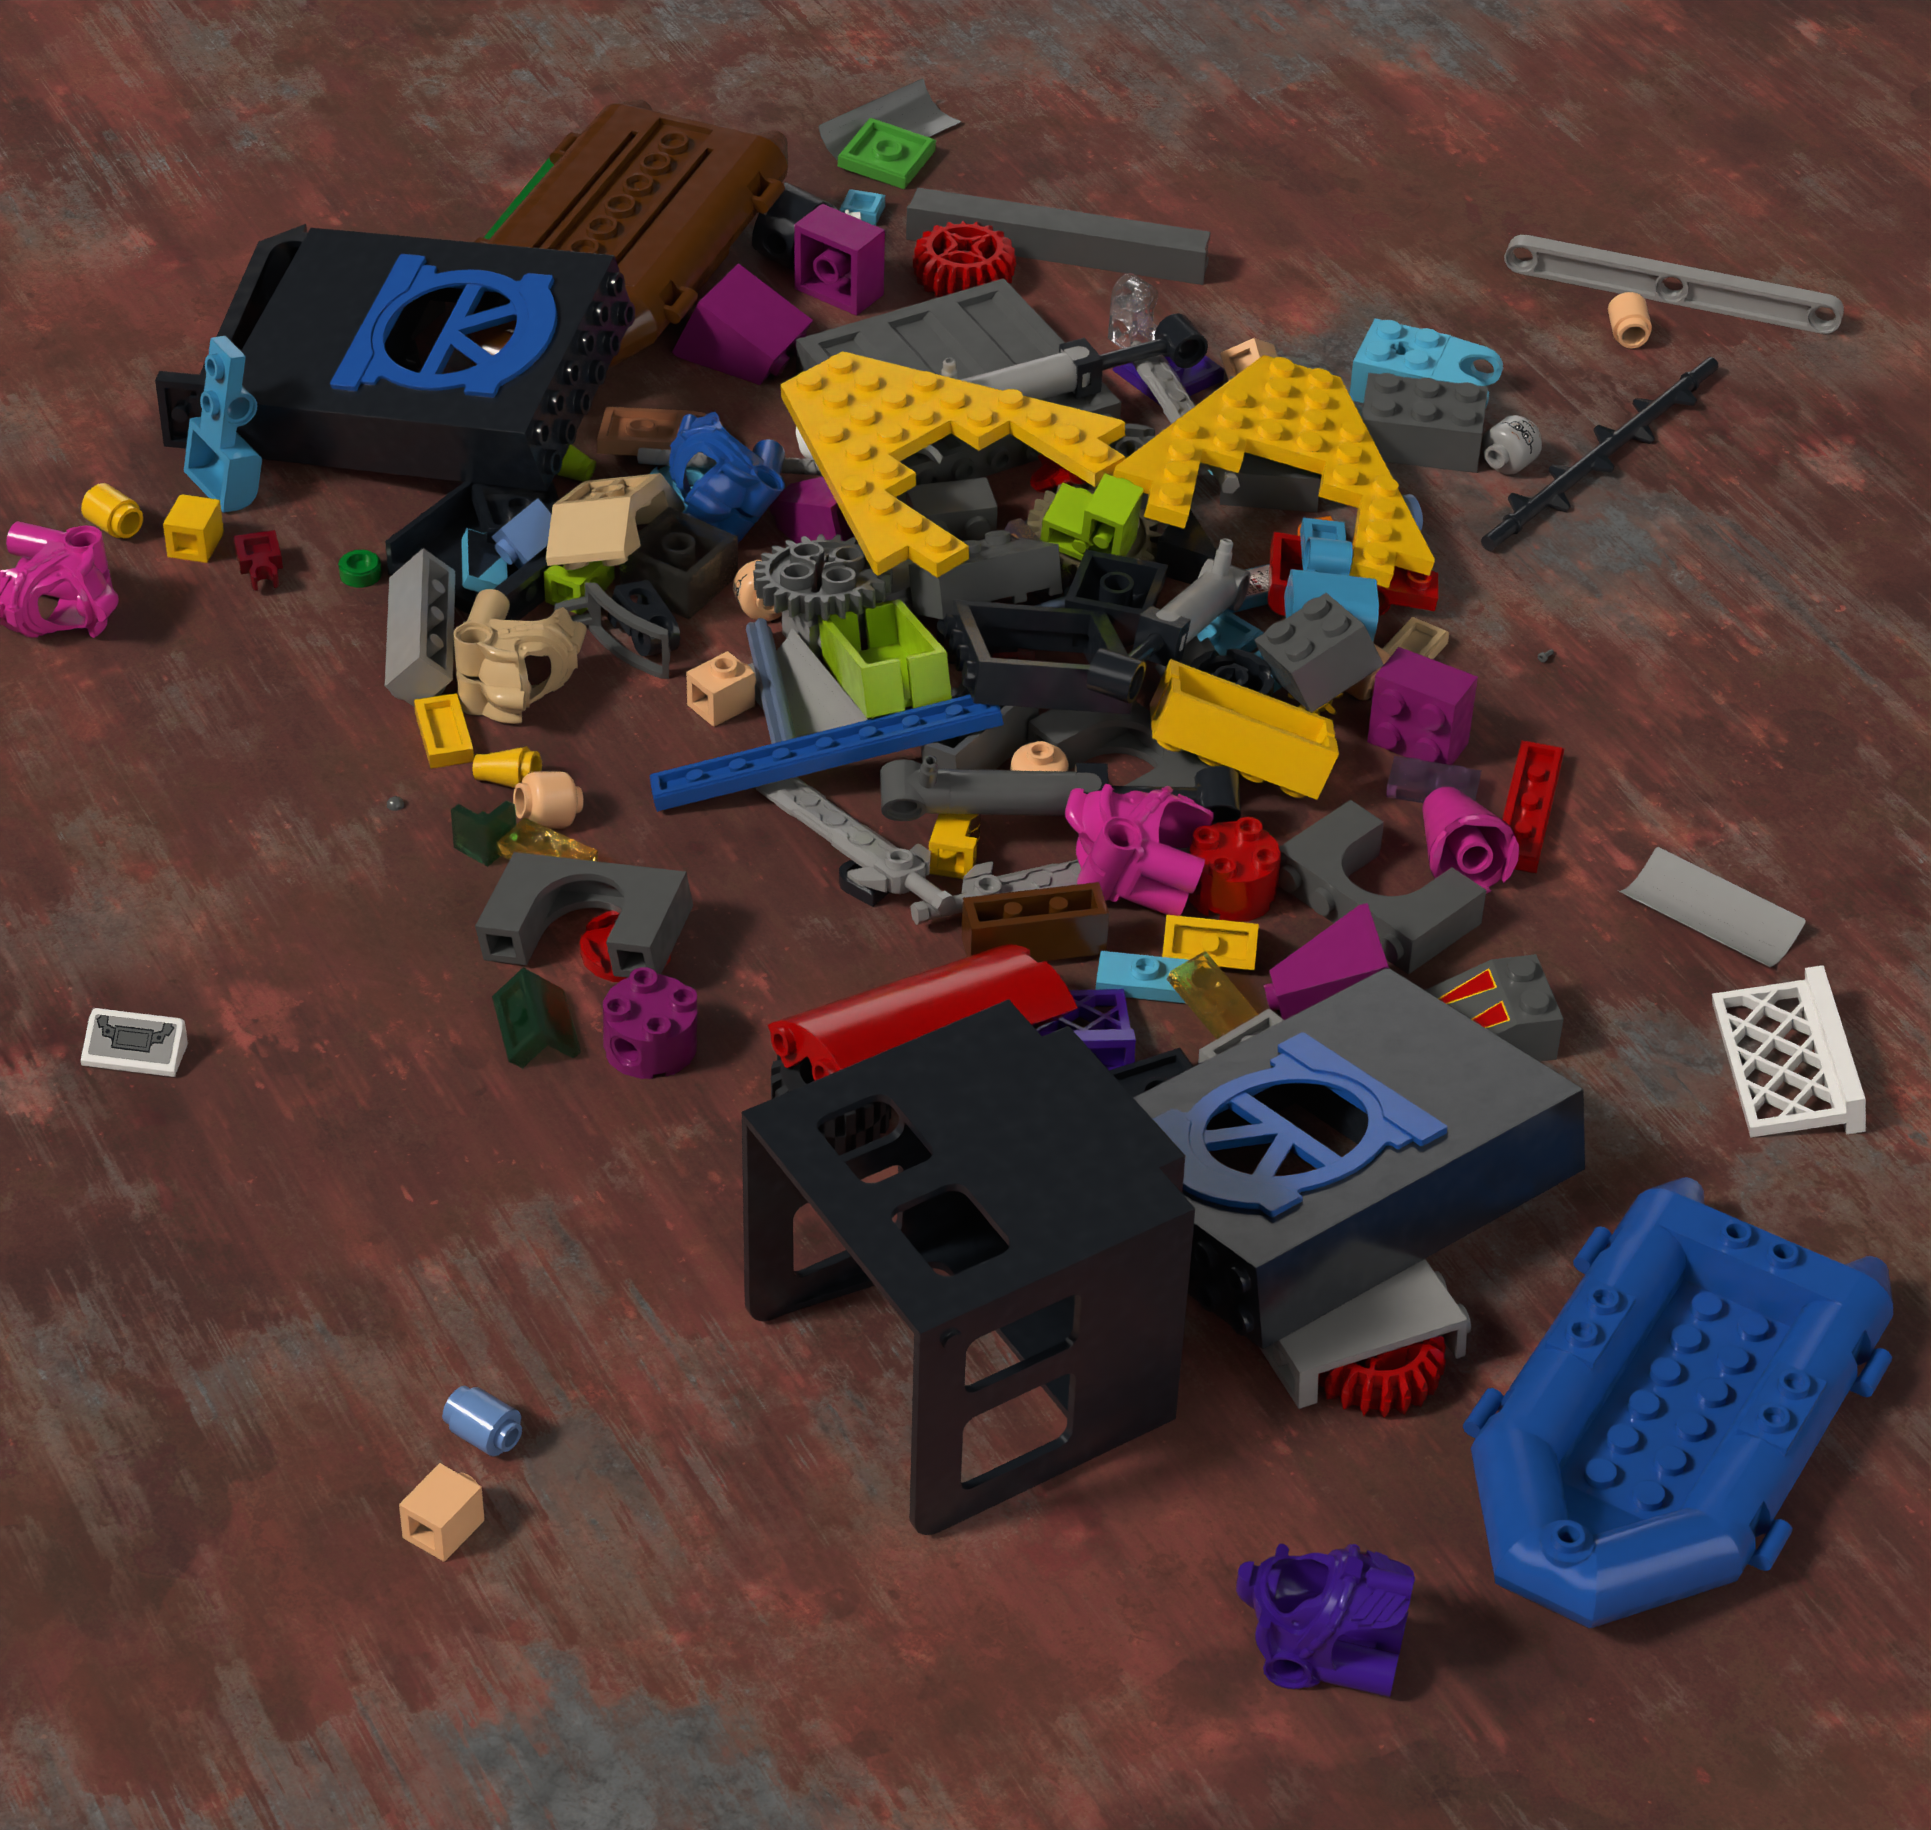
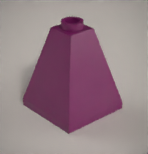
(809, 510)
(1327, 964)

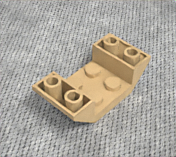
(602, 519)

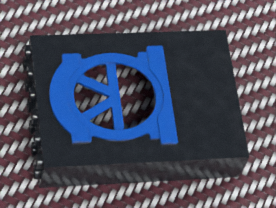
(345, 313)
(1444, 1131)

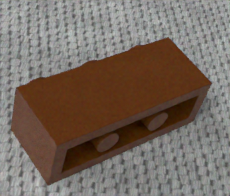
(1047, 921)

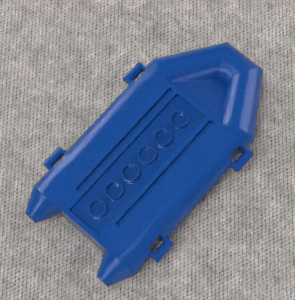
(1670, 1408)

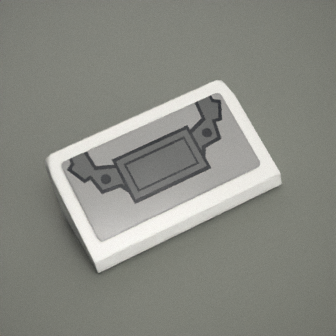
(134, 1042)

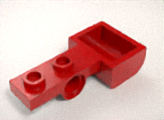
(1405, 588)

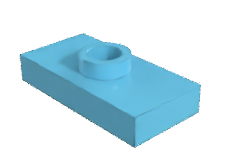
(1138, 975)

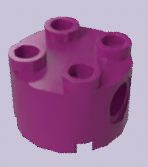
(650, 1024)

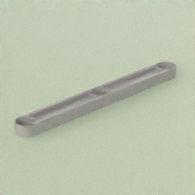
(1700, 290)

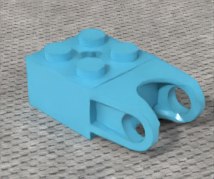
(1419, 355)

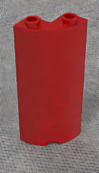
(916, 1005)

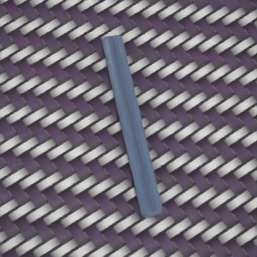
(770, 681)

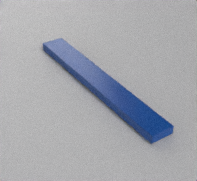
(821, 751)

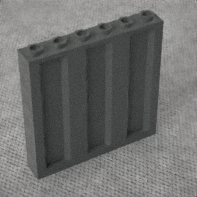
(983, 333)

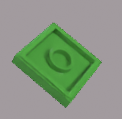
(886, 153)

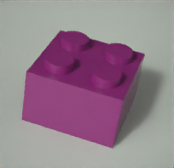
(839, 259)
(1422, 708)

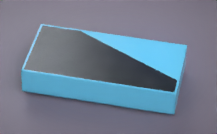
(481, 563)

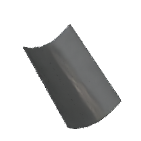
(905, 108)

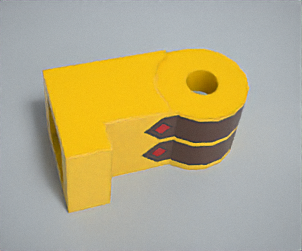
(954, 844)

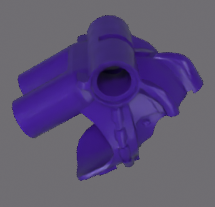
(1329, 1617)

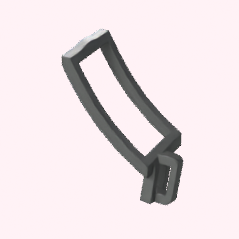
(593, 600)

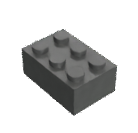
(1425, 421)

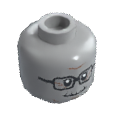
(1512, 444)

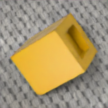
(193, 528)

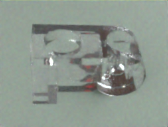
(1132, 311)

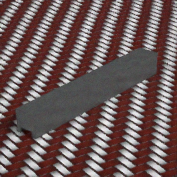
(1070, 235)

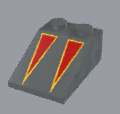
(1510, 1001)

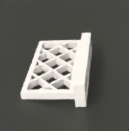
(1826, 1038)

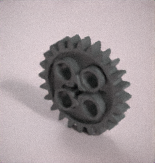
(819, 578)

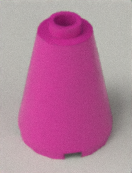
(1467, 838)

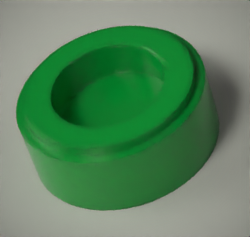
(360, 568)

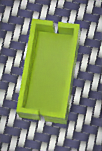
(897, 669)

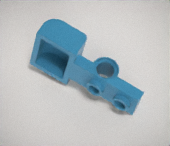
(215, 453)
(1327, 570)

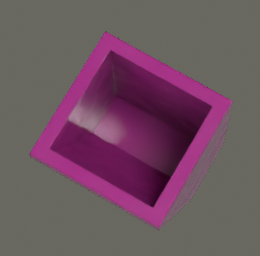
(742, 329)

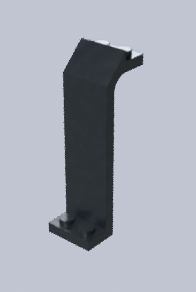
(181, 392)

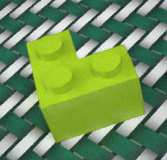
(1094, 521)

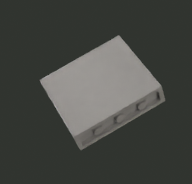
(1385, 1318)

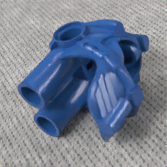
(736, 488)

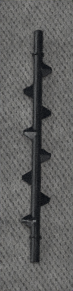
(1597, 459)

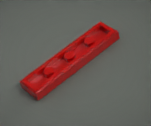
(1532, 799)

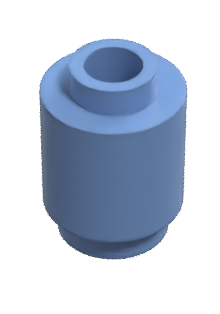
(482, 1420)

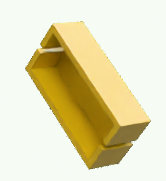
(1243, 730)

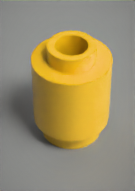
(112, 511)

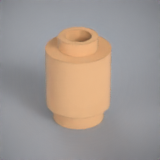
(1630, 319)

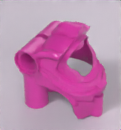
(61, 566)
(1130, 845)

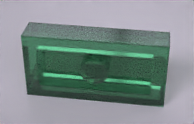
(534, 1016)

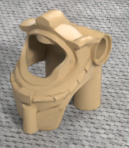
(492, 656)

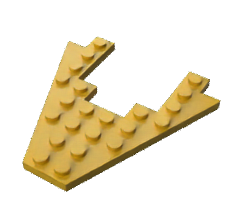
(872, 414)
(1297, 420)

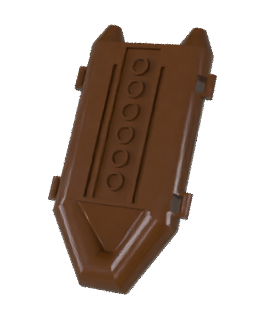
(655, 196)

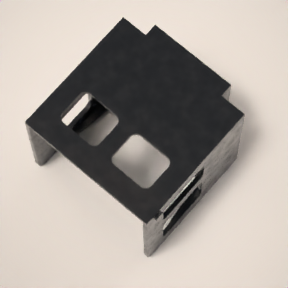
(1038, 1201)

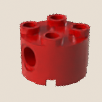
(1238, 869)

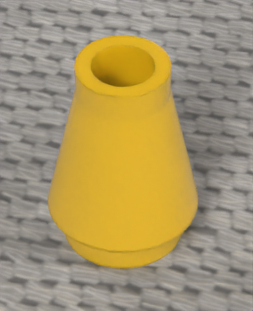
(506, 766)

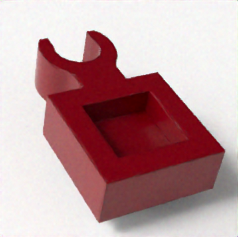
(259, 556)

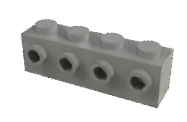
(420, 628)

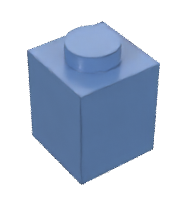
(524, 535)

